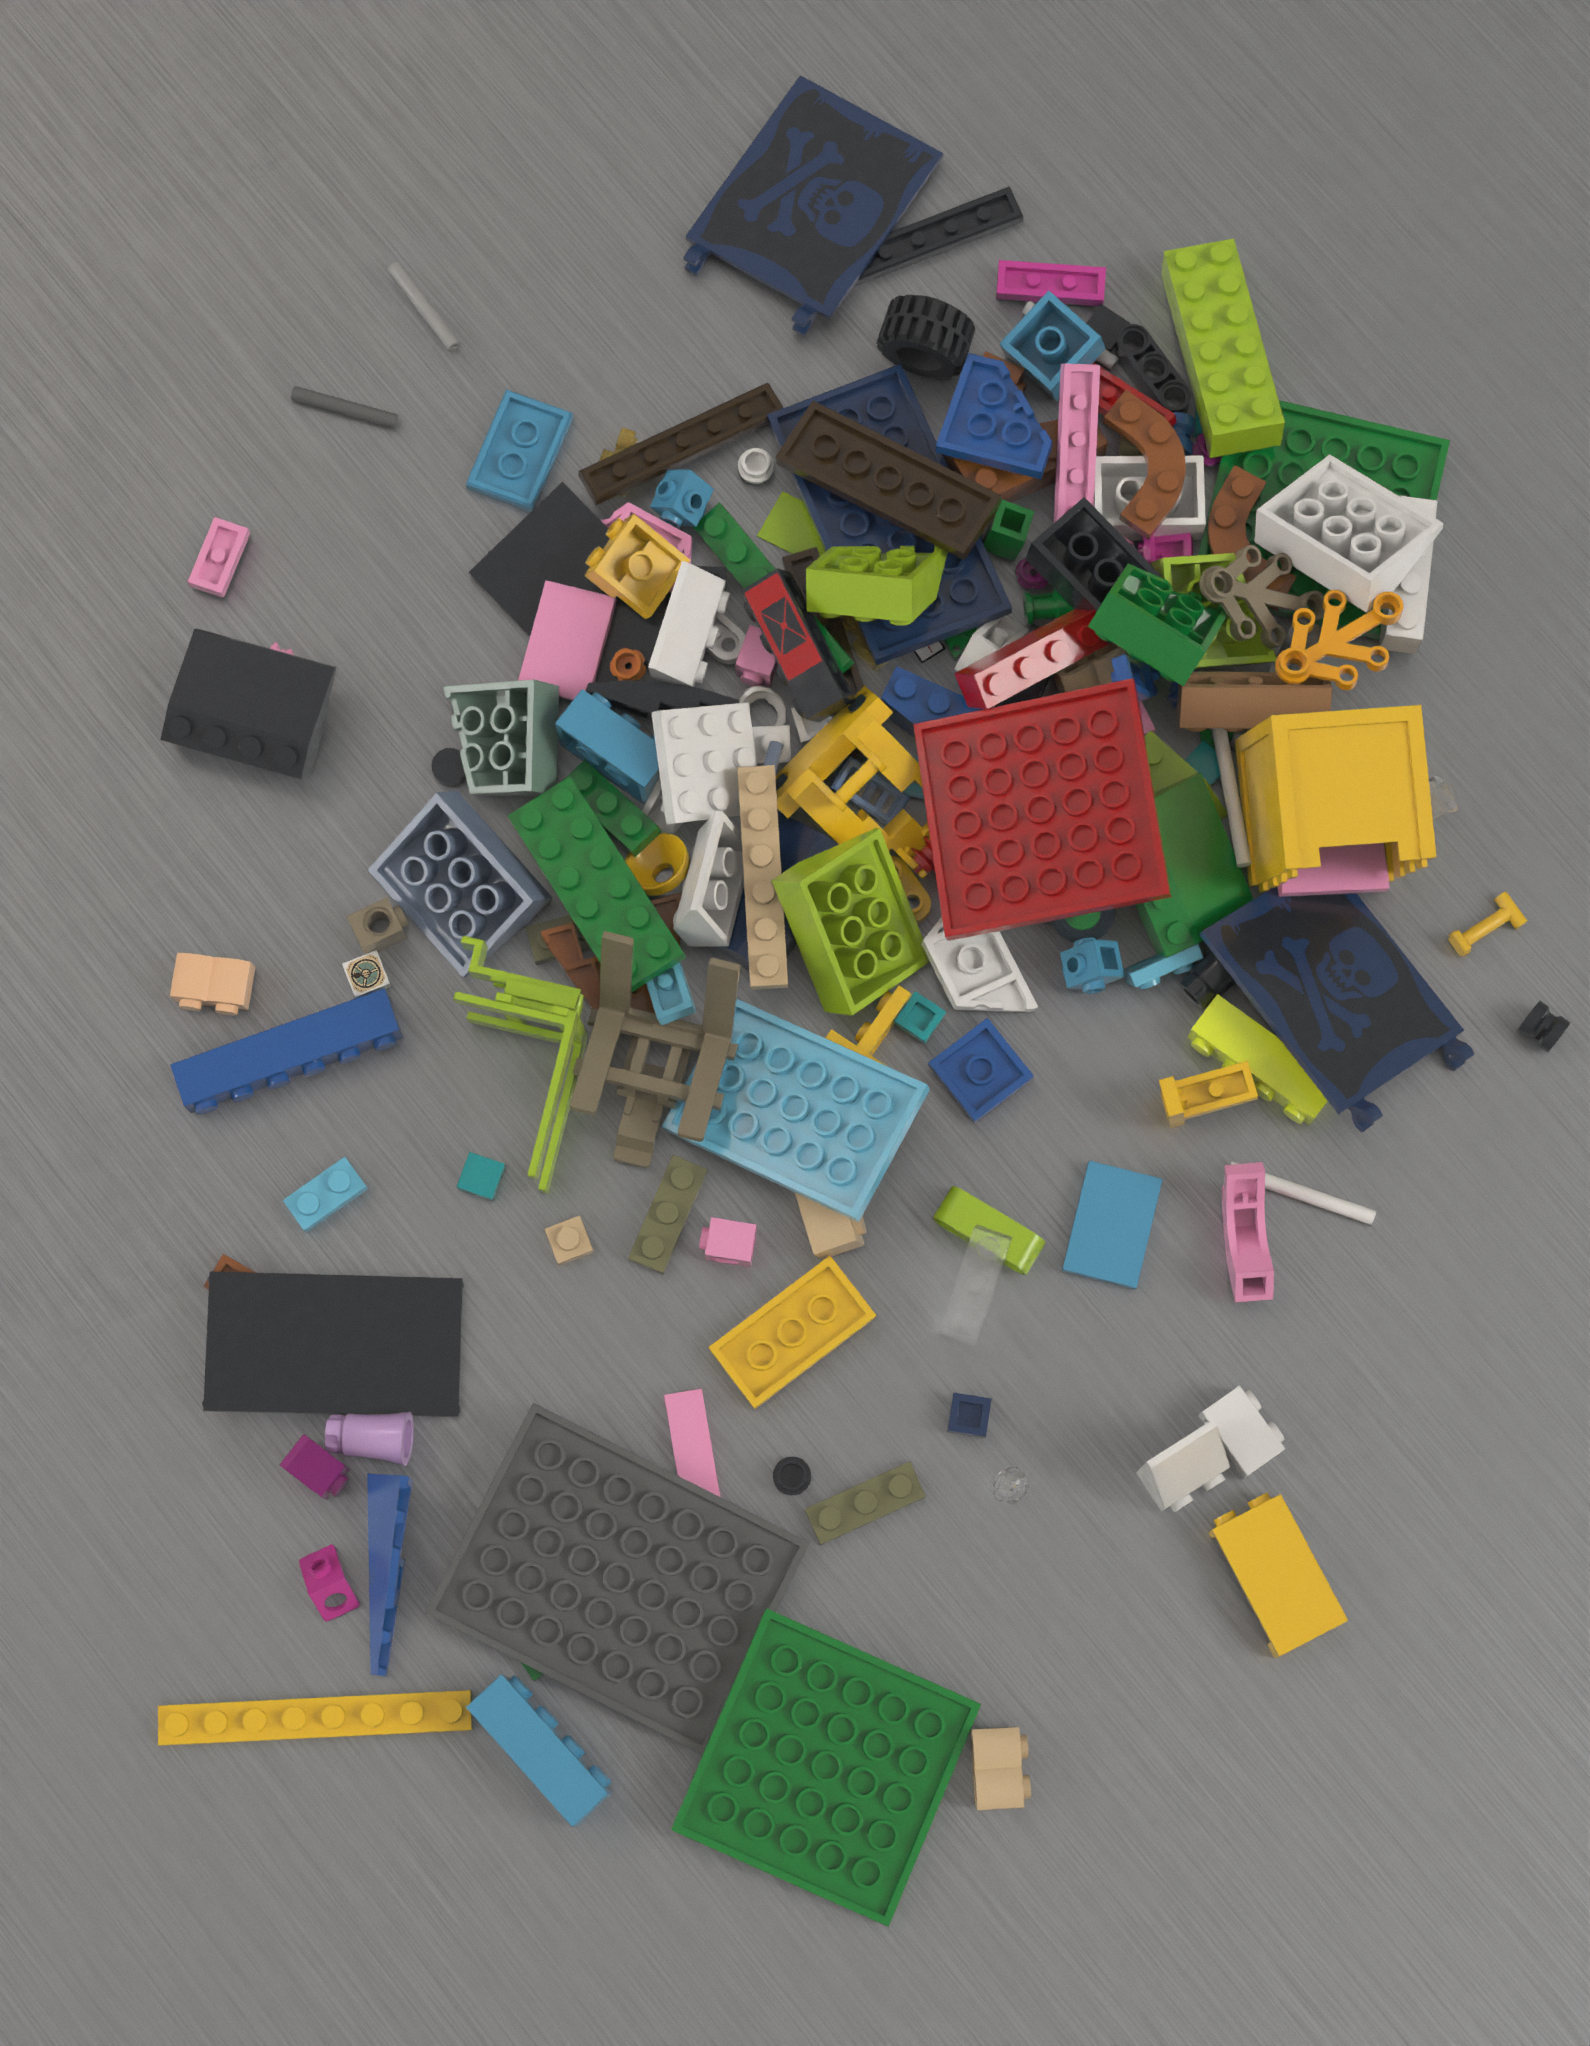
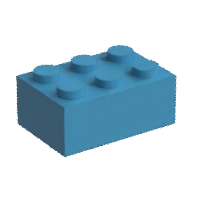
(610, 744)

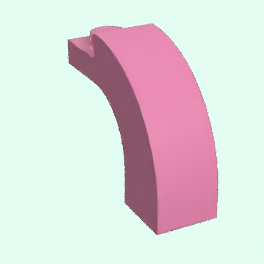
(1245, 1232)

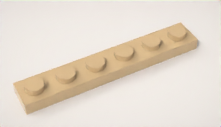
(760, 866)

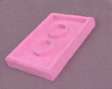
(568, 638)
(1342, 872)

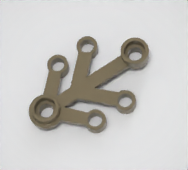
(1256, 595)

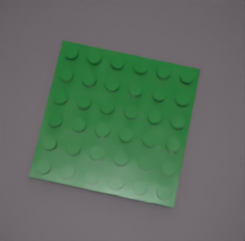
(1391, 456)
(826, 1767)

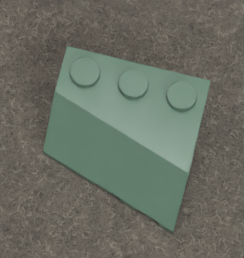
(507, 736)

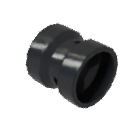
(1543, 1026)

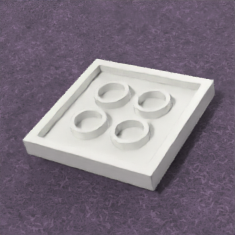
(700, 759)

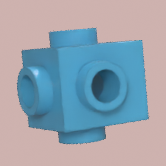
(681, 498)
(1091, 965)

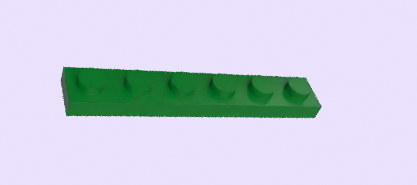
(748, 562)

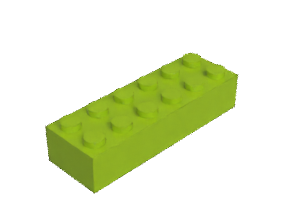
(1222, 348)

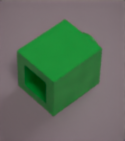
(1008, 530)

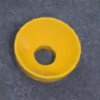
(662, 853)

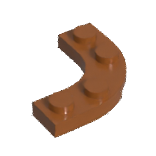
(1163, 457)
(1228, 518)

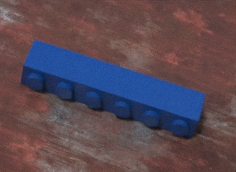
(287, 1051)

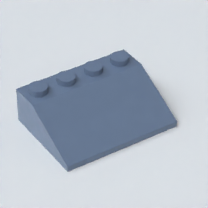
(458, 879)

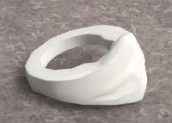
(759, 692)

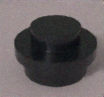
(792, 1476)

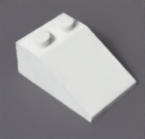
(1186, 1467)

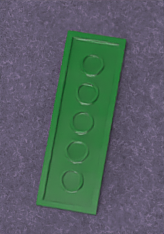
(594, 879)

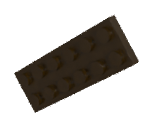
(888, 480)

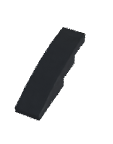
(644, 697)

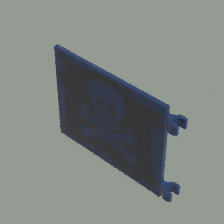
(812, 199)
(1336, 993)

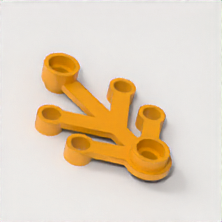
(1335, 643)

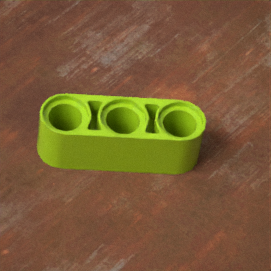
(962, 1211)

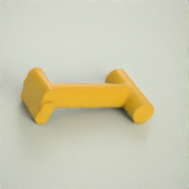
(1507, 912)

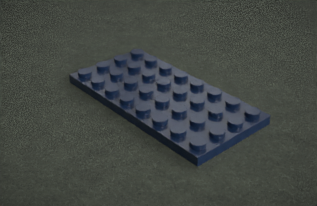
(968, 589)

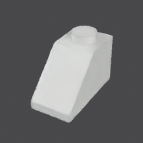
(989, 639)

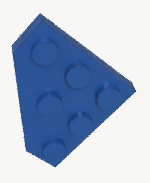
(993, 422)

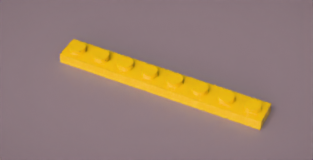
(314, 1718)

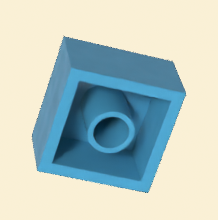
(1048, 338)

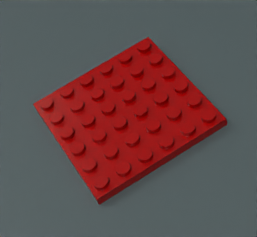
(1041, 810)

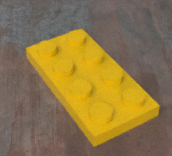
(792, 1332)

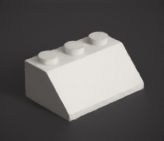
(688, 627)
(712, 885)

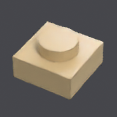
(569, 1240)

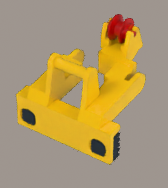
(860, 728)

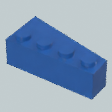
(920, 700)

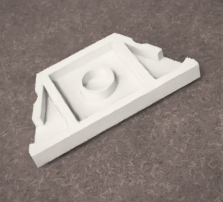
(978, 972)

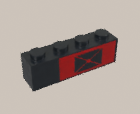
(797, 645)

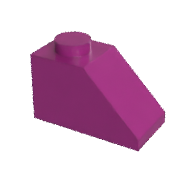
(316, 1468)

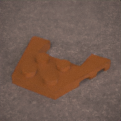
(585, 973)

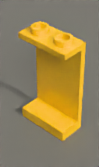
(1278, 1573)

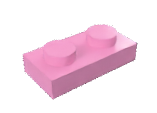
(219, 557)

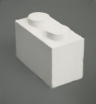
(1243, 1431)

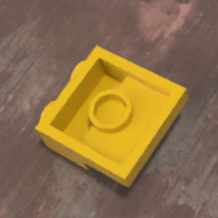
(635, 565)

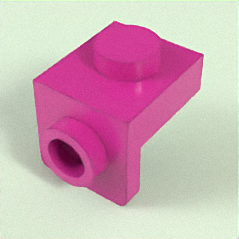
(1166, 546)

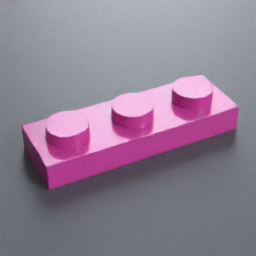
(1067, 282)

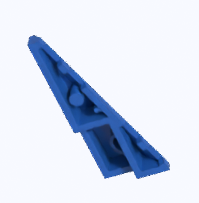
(387, 1521)

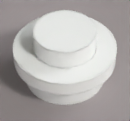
(755, 466)

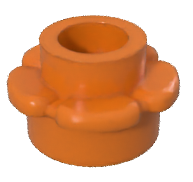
(626, 656)

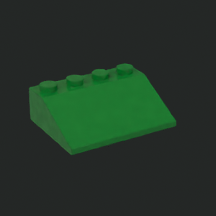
(1199, 869)

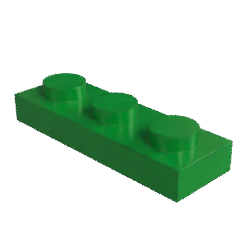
(614, 810)

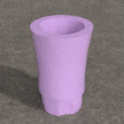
(371, 1436)

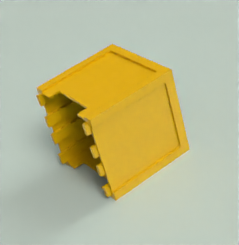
(1335, 784)

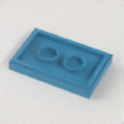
(519, 450)
(1112, 1225)

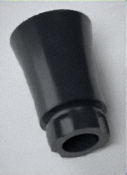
(1206, 980)

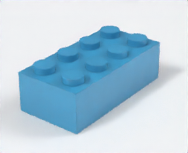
(540, 1750)

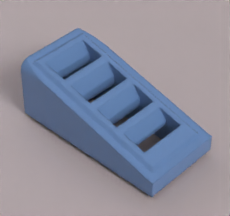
(901, 799)

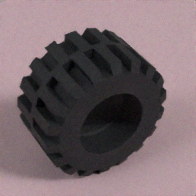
(926, 336)

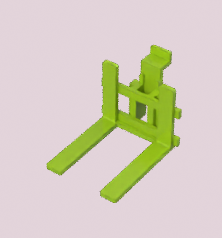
(542, 1003)

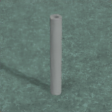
(423, 306)

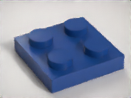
(980, 1070)

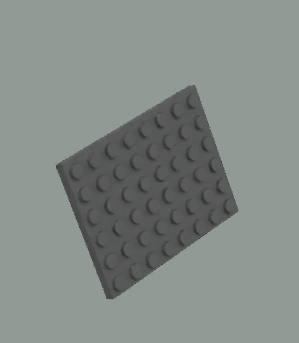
(616, 1577)

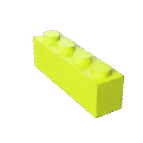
(1275, 1072)

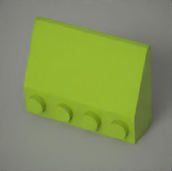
(851, 922)

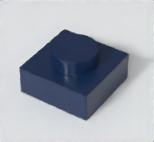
(969, 1415)

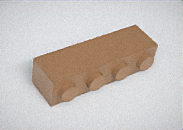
(1245, 699)

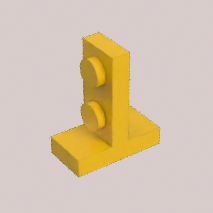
(872, 1035)
(1207, 1092)

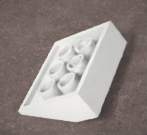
(1346, 531)

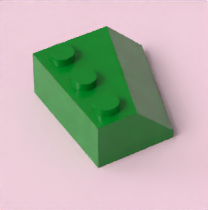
(1157, 623)

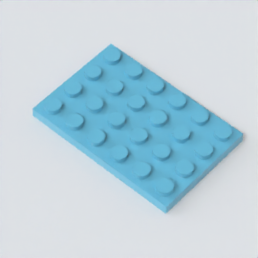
(807, 1112)

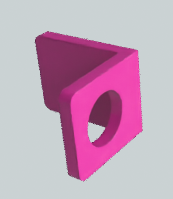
(326, 1577)

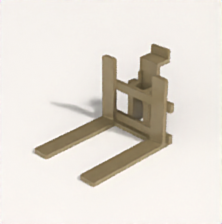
(647, 1085)

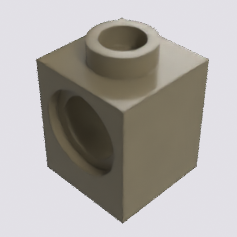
(363, 919)

